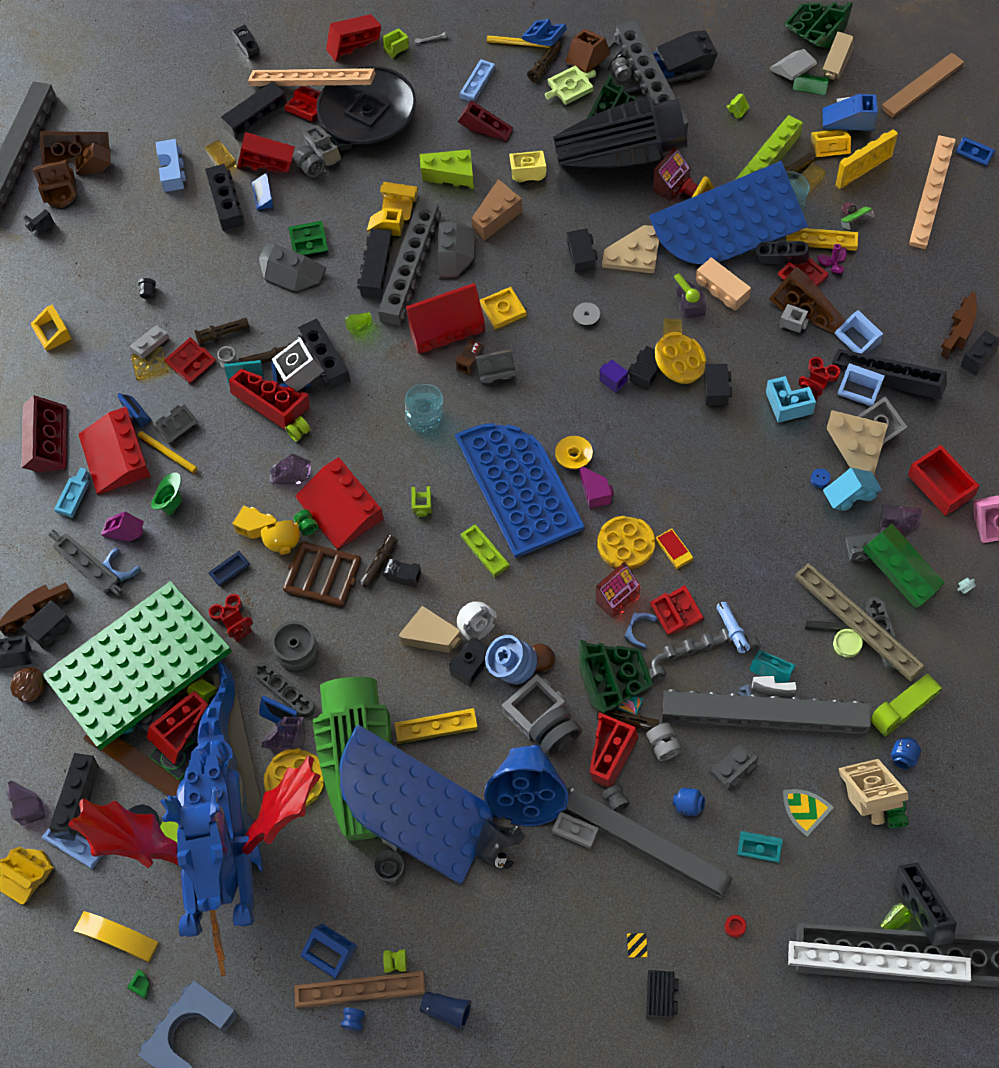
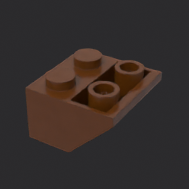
(587, 50)

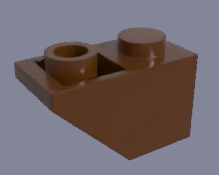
(93, 160)

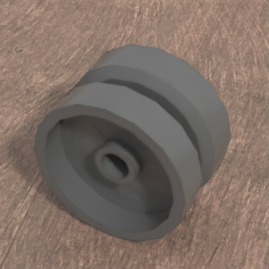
(294, 645)
(555, 731)

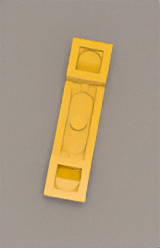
(116, 936)

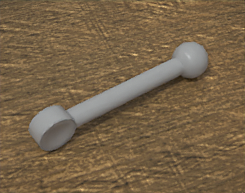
(418, 41)

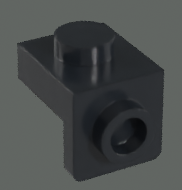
(40, 223)

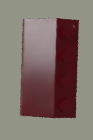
(44, 435)

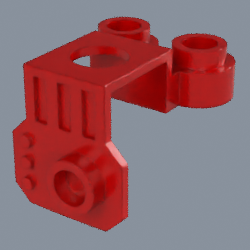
(819, 376)
(233, 620)

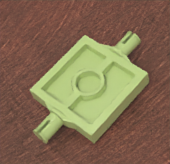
(570, 84)

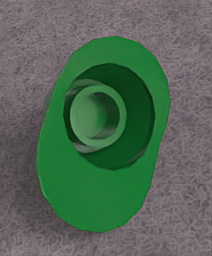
(167, 495)

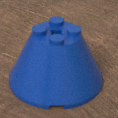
(526, 788)

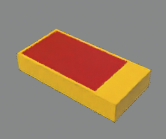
(674, 548)

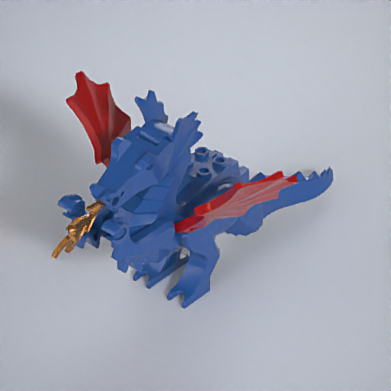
(213, 830)

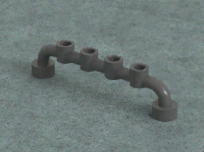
(689, 648)

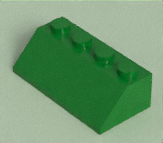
(903, 566)

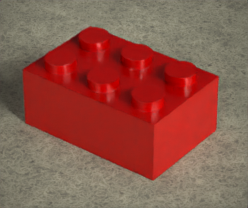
(943, 480)

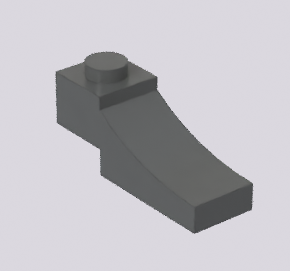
(322, 145)

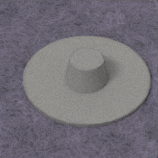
(586, 313)

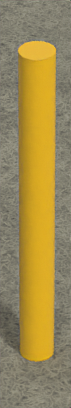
(514, 41)
(166, 451)

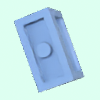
(865, 328)
(863, 377)

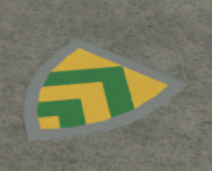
(805, 809)

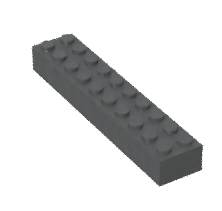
(981, 950)

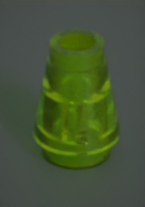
(357, 321)
(896, 917)

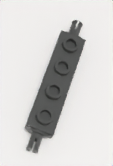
(86, 563)

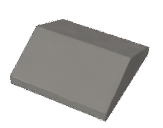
(794, 64)

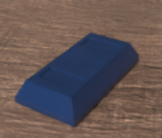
(229, 568)

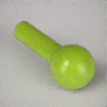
(692, 295)

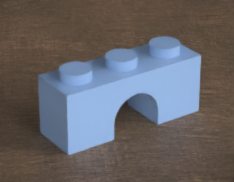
(171, 175)

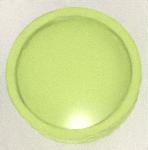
(847, 643)

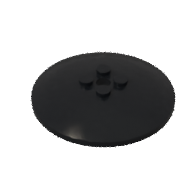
(389, 98)

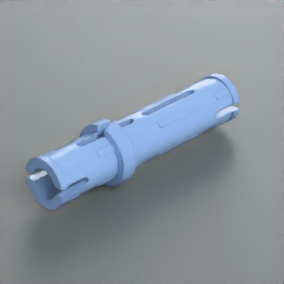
(735, 632)

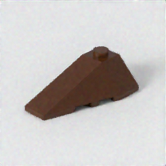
(68, 145)
(803, 293)

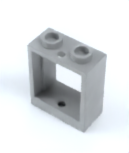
(516, 717)

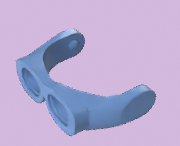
(121, 575)
(636, 617)

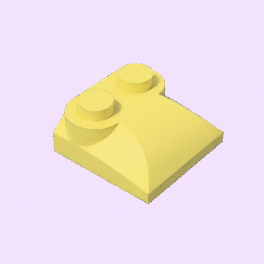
(528, 166)

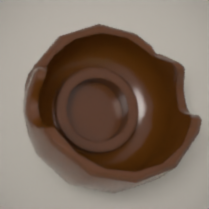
(545, 658)

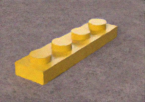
(826, 238)
(436, 726)

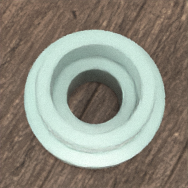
(966, 585)

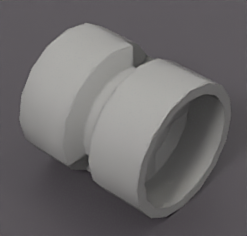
(663, 739)

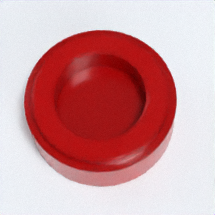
(735, 926)

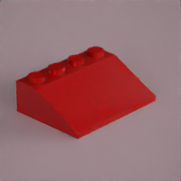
(445, 318)
(113, 451)
(339, 504)

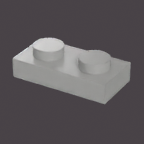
(149, 342)
(575, 830)

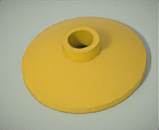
(573, 445)

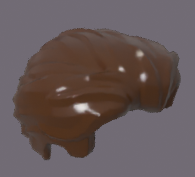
(27, 684)

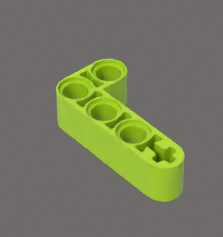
(893, 714)

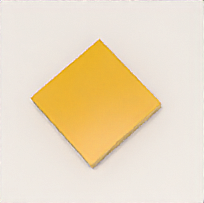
(503, 308)

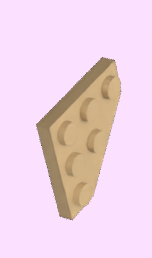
(633, 252)
(857, 439)

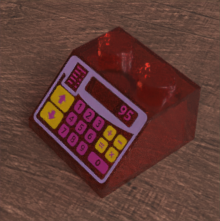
(671, 175)
(617, 590)

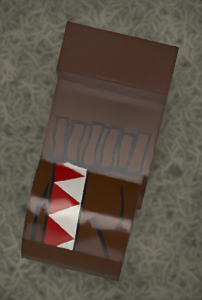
(468, 358)

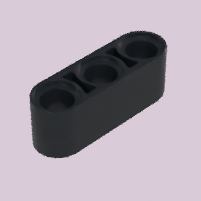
(791, 255)

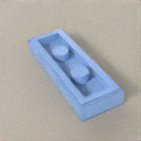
(477, 80)
(77, 849)

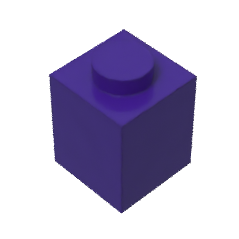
(613, 375)

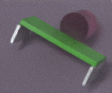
(852, 210)

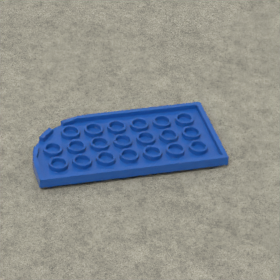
(731, 217)
(519, 486)
(411, 804)

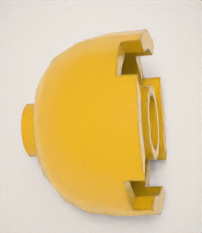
(281, 537)

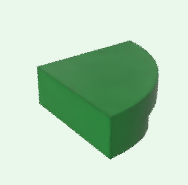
(139, 984)

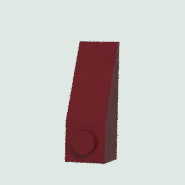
(483, 122)

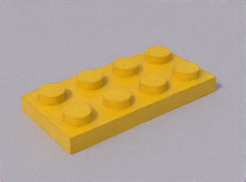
(866, 158)

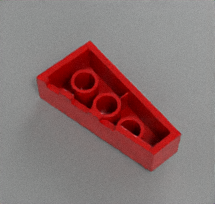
(268, 398)

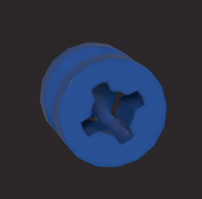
(352, 1019)

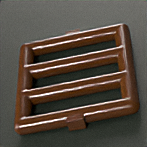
(320, 552)

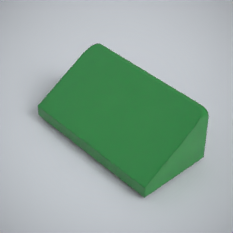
(811, 84)

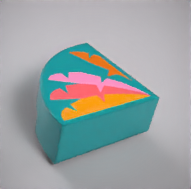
(631, 706)

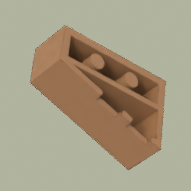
(496, 210)

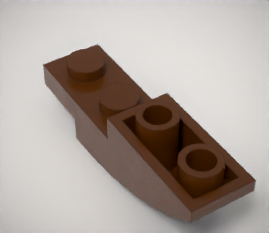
(961, 326)
(31, 604)

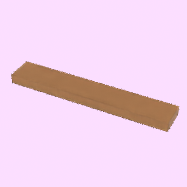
(922, 85)
(359, 989)

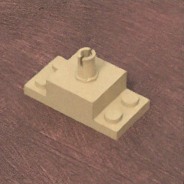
(873, 789)

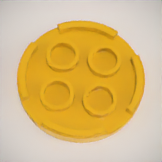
(680, 358)
(626, 541)
(293, 759)

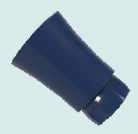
(446, 1008)

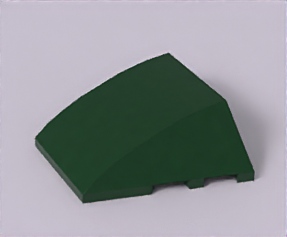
(819, 23)
(610, 96)
(612, 674)

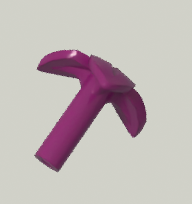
(838, 256)

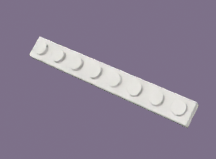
(879, 961)

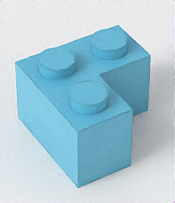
(788, 403)
(850, 487)

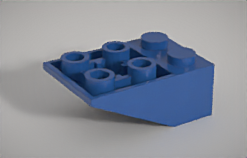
(852, 113)

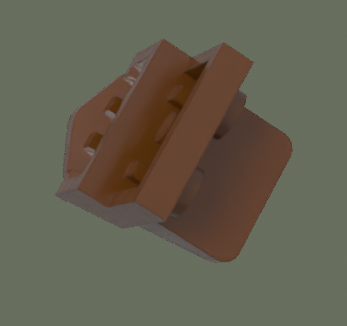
(56, 183)

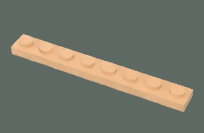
(312, 77)
(932, 192)

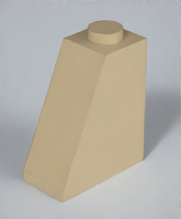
(838, 55)
(430, 632)

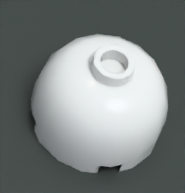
(476, 620)

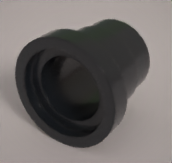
(146, 287)

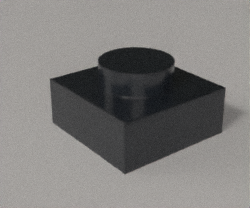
(340, 144)

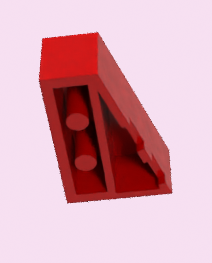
(351, 34)
(265, 153)
(177, 726)
(611, 749)

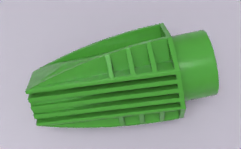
(344, 706)

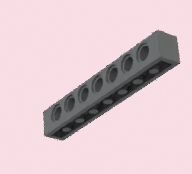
(644, 64)
(409, 262)

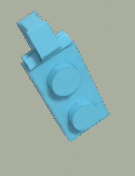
(73, 494)

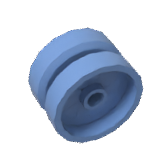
(511, 659)

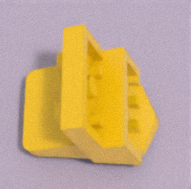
(399, 197)
(23, 873)

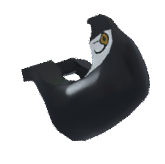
(493, 840)

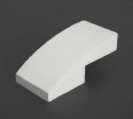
(768, 686)

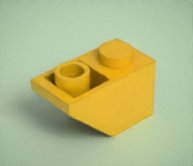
(387, 219)
(251, 522)

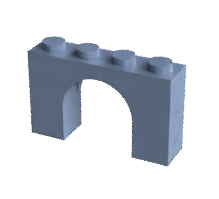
(194, 1003)

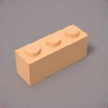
(723, 284)

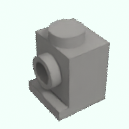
(794, 318)

